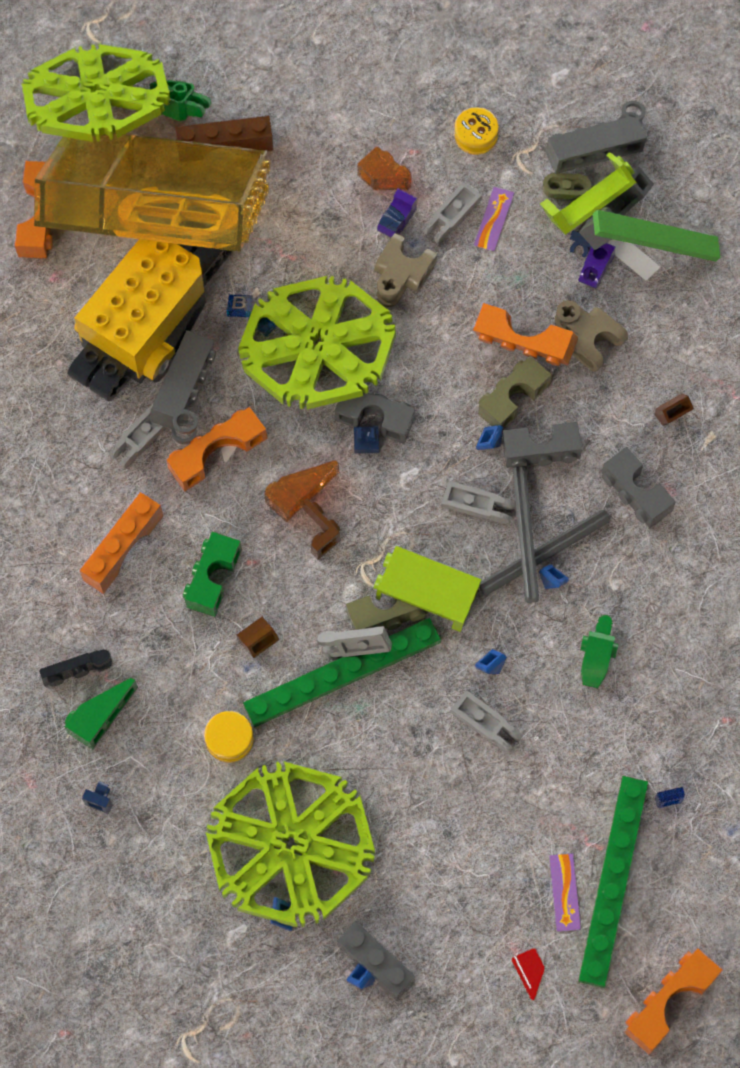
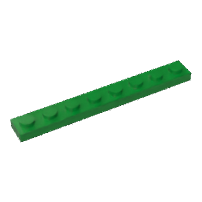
(339, 674)
(613, 882)

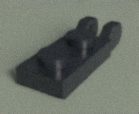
(75, 667)

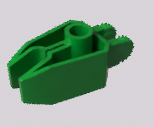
(183, 101)
(598, 650)

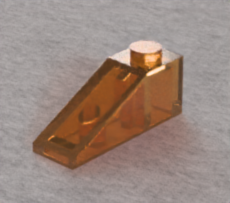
(289, 491)

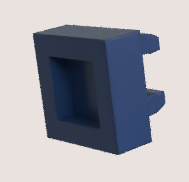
(579, 240)
(366, 439)
(99, 798)

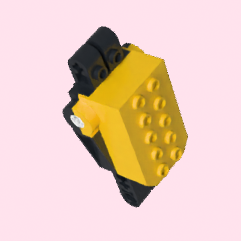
(142, 314)

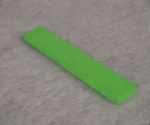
(656, 235)

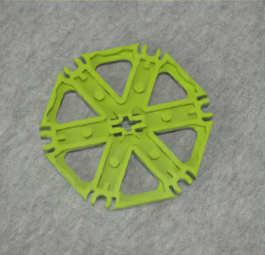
(95, 93)
(330, 351)
(306, 833)

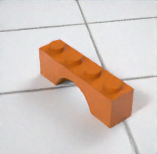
(30, 239)
(553, 344)
(242, 431)
(108, 557)
(694, 975)

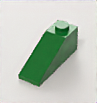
(97, 714)

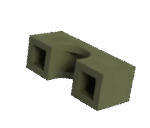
(527, 378)
(365, 614)

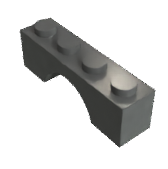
(619, 205)

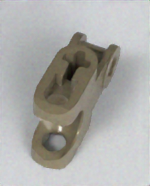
(400, 271)
(589, 329)

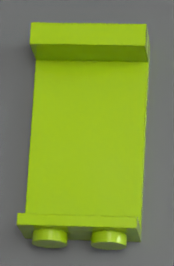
(593, 199)
(428, 585)

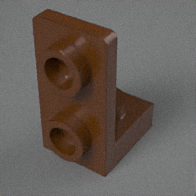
(322, 541)

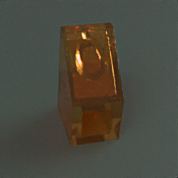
(382, 172)

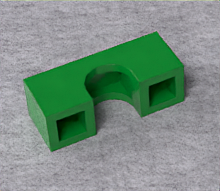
(218, 553)

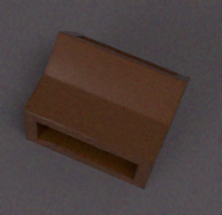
(681, 399)
(257, 637)

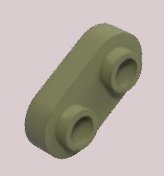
(566, 185)

